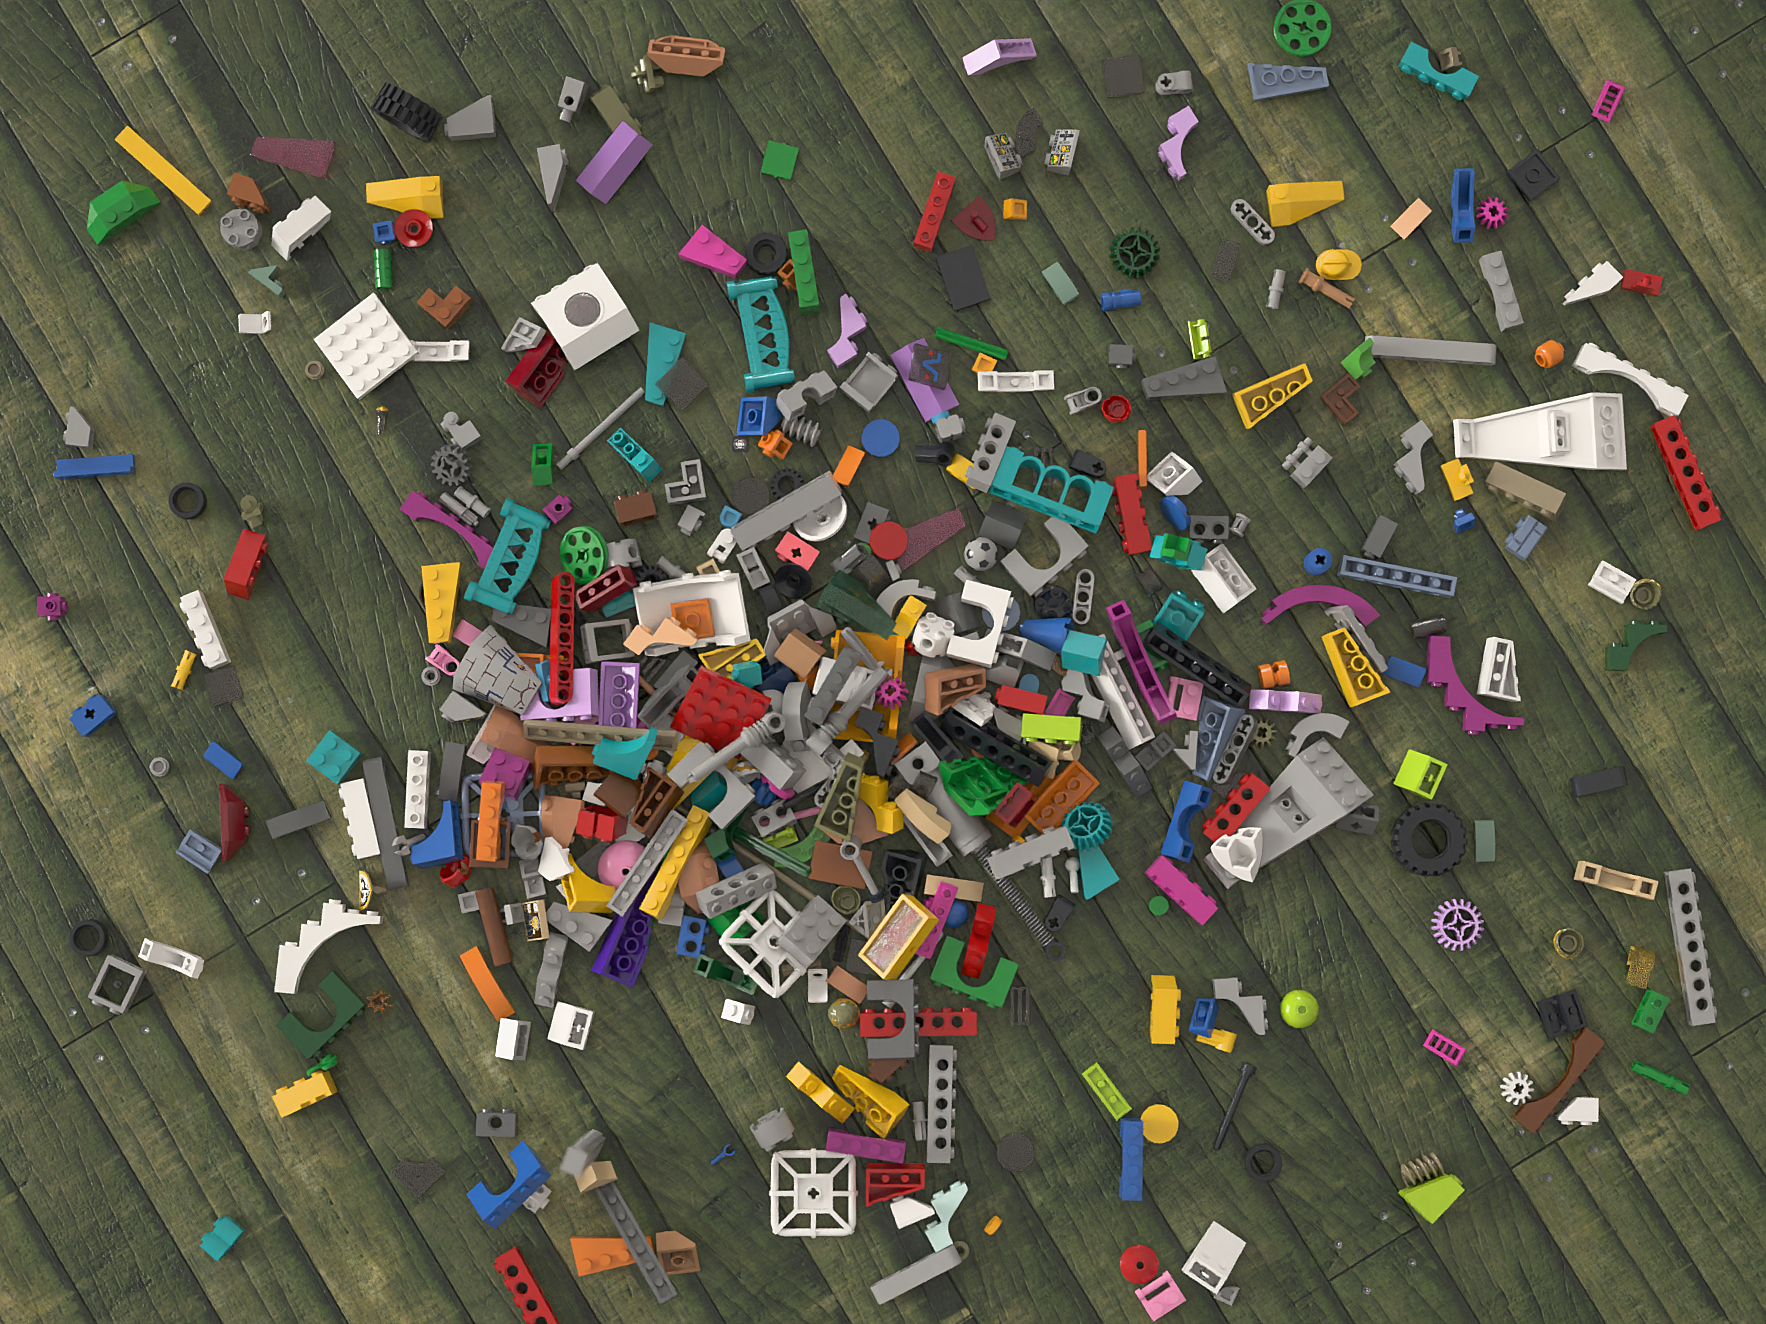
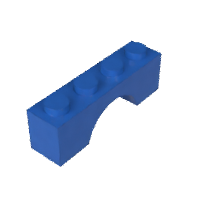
(1191, 800)

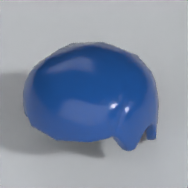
(957, 915)

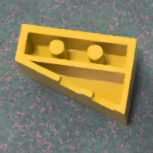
(722, 659)

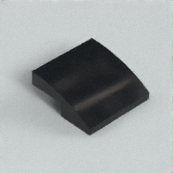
(1561, 1013)

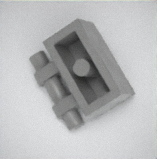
(1311, 466)

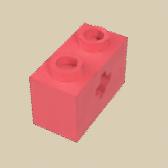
(790, 543)

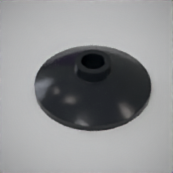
(790, 587)

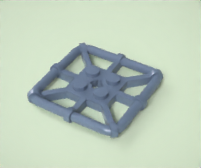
(515, 808)

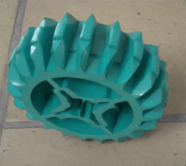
(1097, 821)

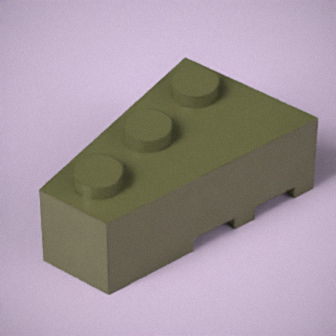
(612, 110)

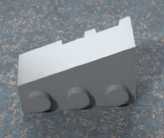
(580, 926)

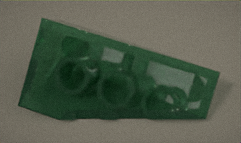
(853, 601)

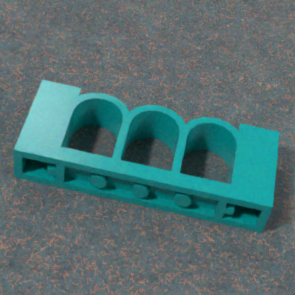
(1097, 493)

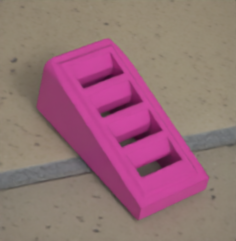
(1608, 84)
(1458, 1058)

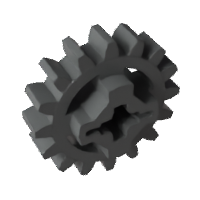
(449, 464)

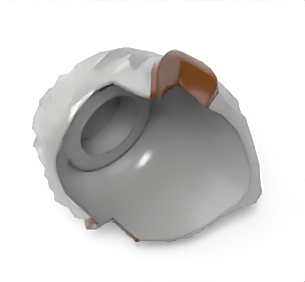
(526, 842)

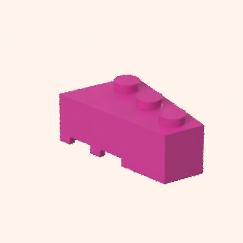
(713, 253)

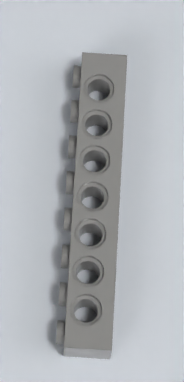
(1673, 880)

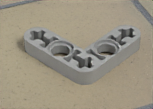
(835, 767)

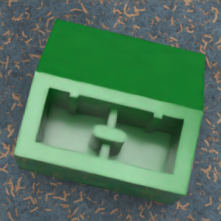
(725, 920)

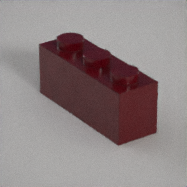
(605, 588)

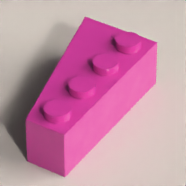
(1181, 890)

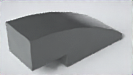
(452, 771)
(298, 820)

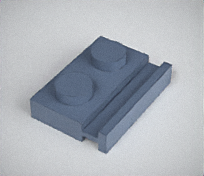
(199, 851)

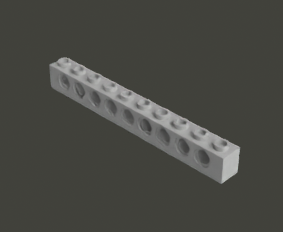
(583, 1153)

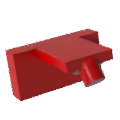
(1641, 282)

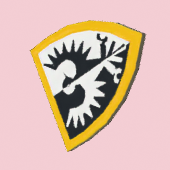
(366, 889)

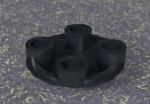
(1054, 602)

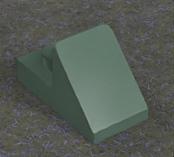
(265, 276)

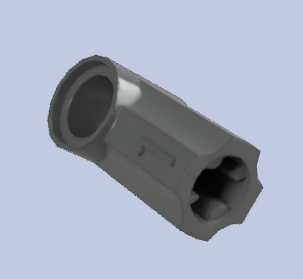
(850, 559)

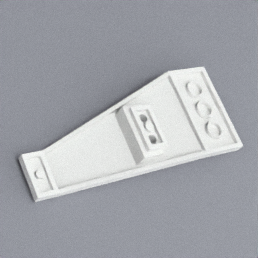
(1561, 433)

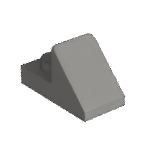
(1188, 756)

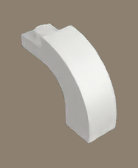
(171, 957)

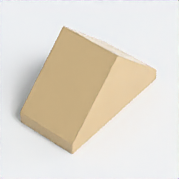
(596, 1175)

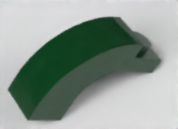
(726, 974)

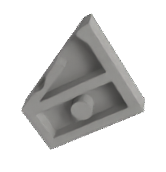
(523, 336)

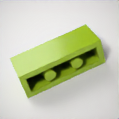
(1051, 728)

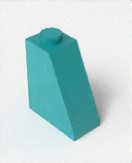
(1095, 872)

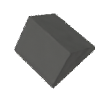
(1002, 525)
(960, 613)

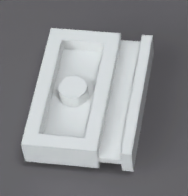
(1612, 582)

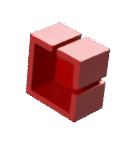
(601, 822)

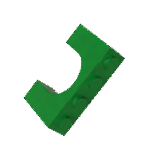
(804, 272)
(992, 992)

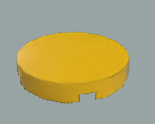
(1159, 1123)

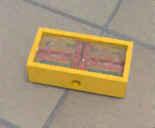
(898, 937)

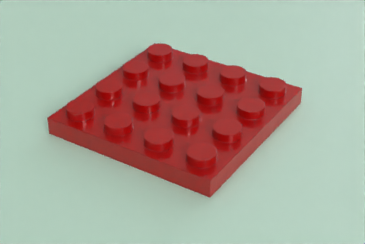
(718, 709)

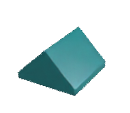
(1083, 652)
(709, 791)

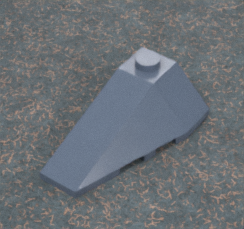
(1215, 729)

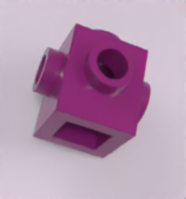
(51, 606)

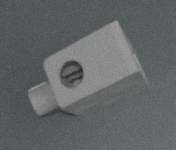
(573, 90)

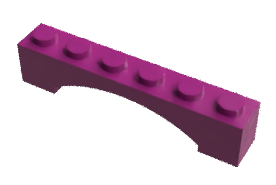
(419, 508)

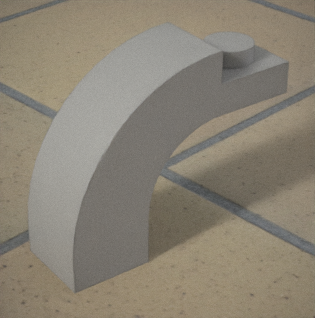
(900, 591)
(793, 710)
(1322, 722)

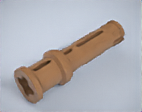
(1318, 284)

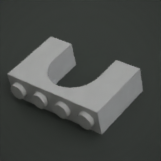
(1033, 579)
(737, 795)

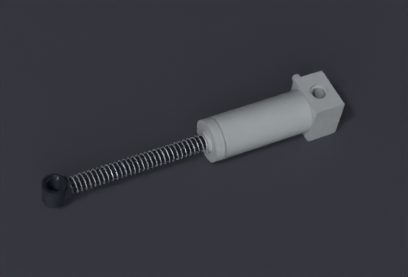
(970, 836)

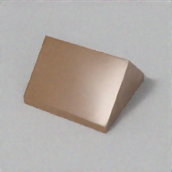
(799, 653)

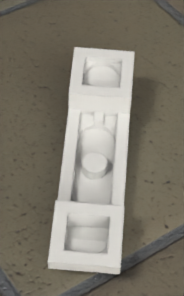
(441, 351)
(1015, 381)

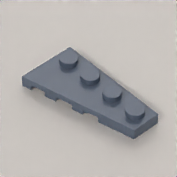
(1277, 81)

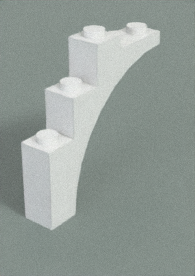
(294, 958)

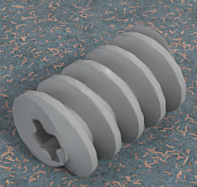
(802, 430)

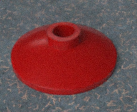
(410, 219)
(1137, 1254)

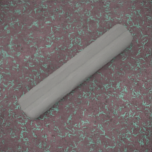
(859, 647)

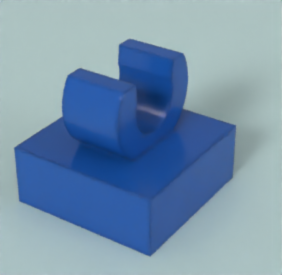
(1463, 522)

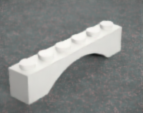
(1665, 398)

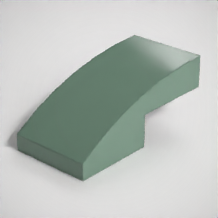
(1060, 283)
(1484, 840)

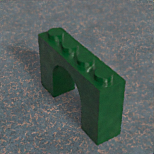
(348, 1006)

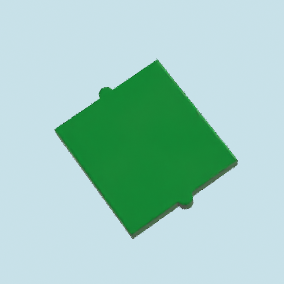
(779, 160)

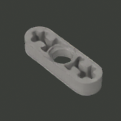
(1266, 228)

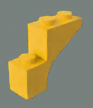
(887, 814)
(820, 1092)

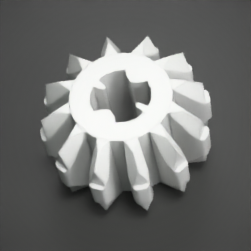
(1523, 1090)

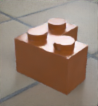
(446, 310)

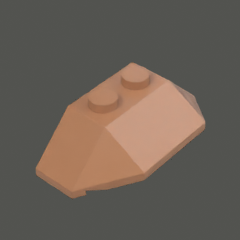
(686, 55)
(697, 875)

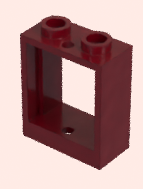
(1021, 803)

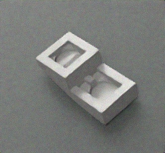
(532, 879)

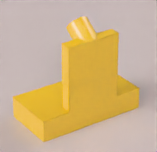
(1457, 478)

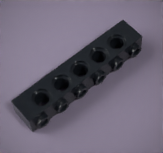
(1197, 664)
(998, 747)

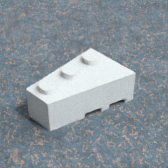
(299, 226)
(1498, 671)

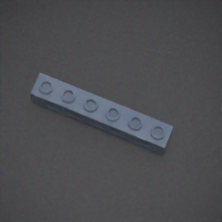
(1397, 576)

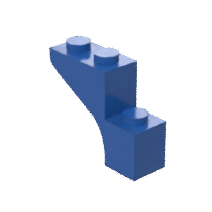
(1462, 205)

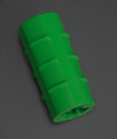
(383, 269)

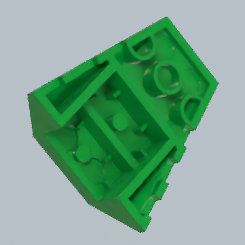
(977, 783)

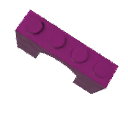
(851, 1144)

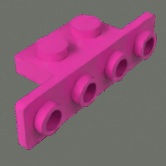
(940, 906)

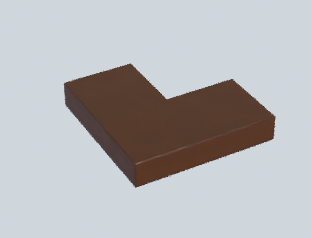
(1337, 400)

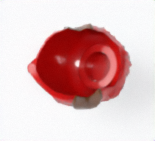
(456, 872)

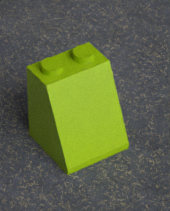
(1433, 1195)

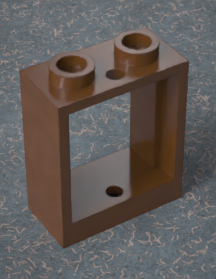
(473, 846)

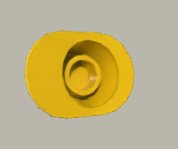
(1338, 264)

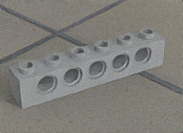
(934, 1153)

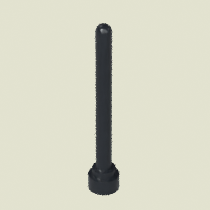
(1246, 1071)

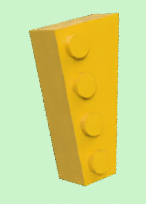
(1265, 396)
(441, 593)
(1352, 669)

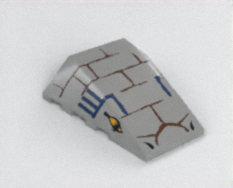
(496, 674)

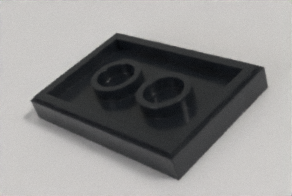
(963, 278)

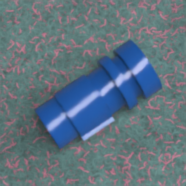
(1123, 299)

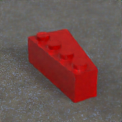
(1131, 515)

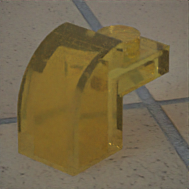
(1641, 964)

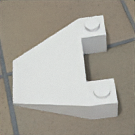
(817, 771)

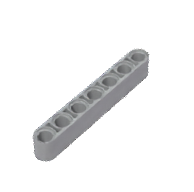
(1433, 350)

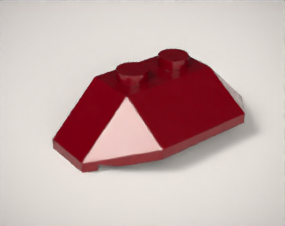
(233, 822)

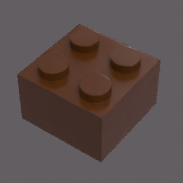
(635, 508)

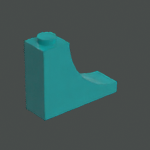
(624, 756)

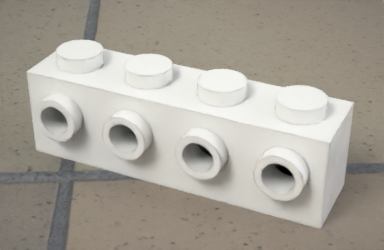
(205, 629)

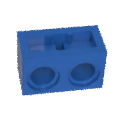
(687, 935)

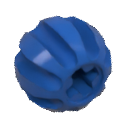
(763, 794)

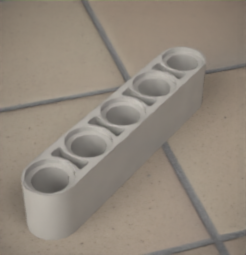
(915, 1274)

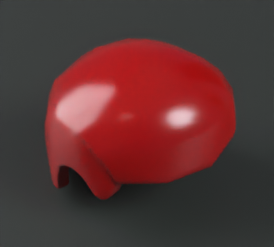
(1116, 408)

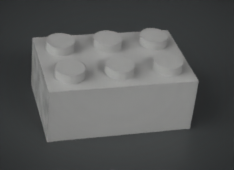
(775, 763)
(811, 931)

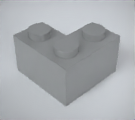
(690, 489)

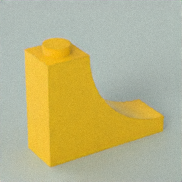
(584, 893)

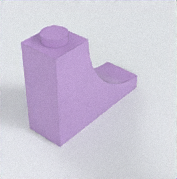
(997, 54)

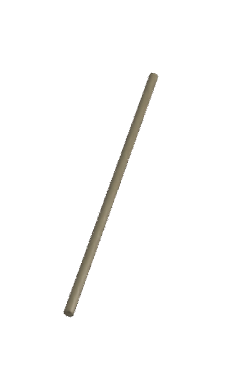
(757, 860)

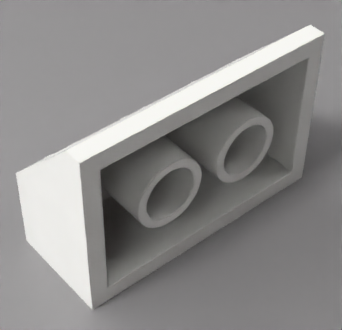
(1224, 578)

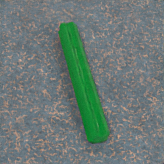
(971, 343)

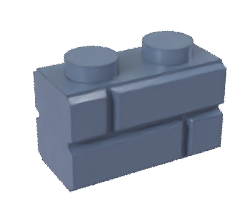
(1525, 537)

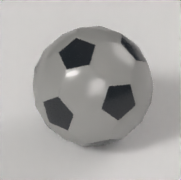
(981, 554)

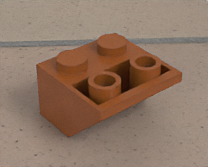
(247, 192)

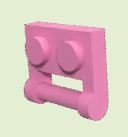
(1189, 698)
(1163, 1301)

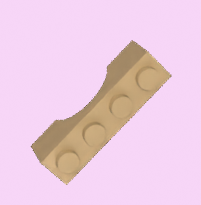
(1615, 880)

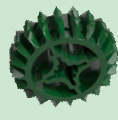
(1137, 236)

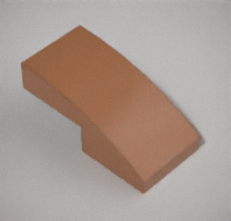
(847, 984)

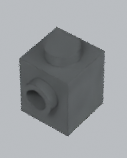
(1121, 356)

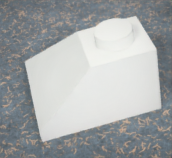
(1174, 476)
(909, 1210)

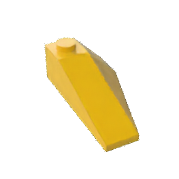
(408, 194)

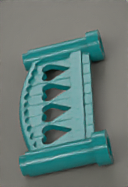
(762, 374)
(516, 519)

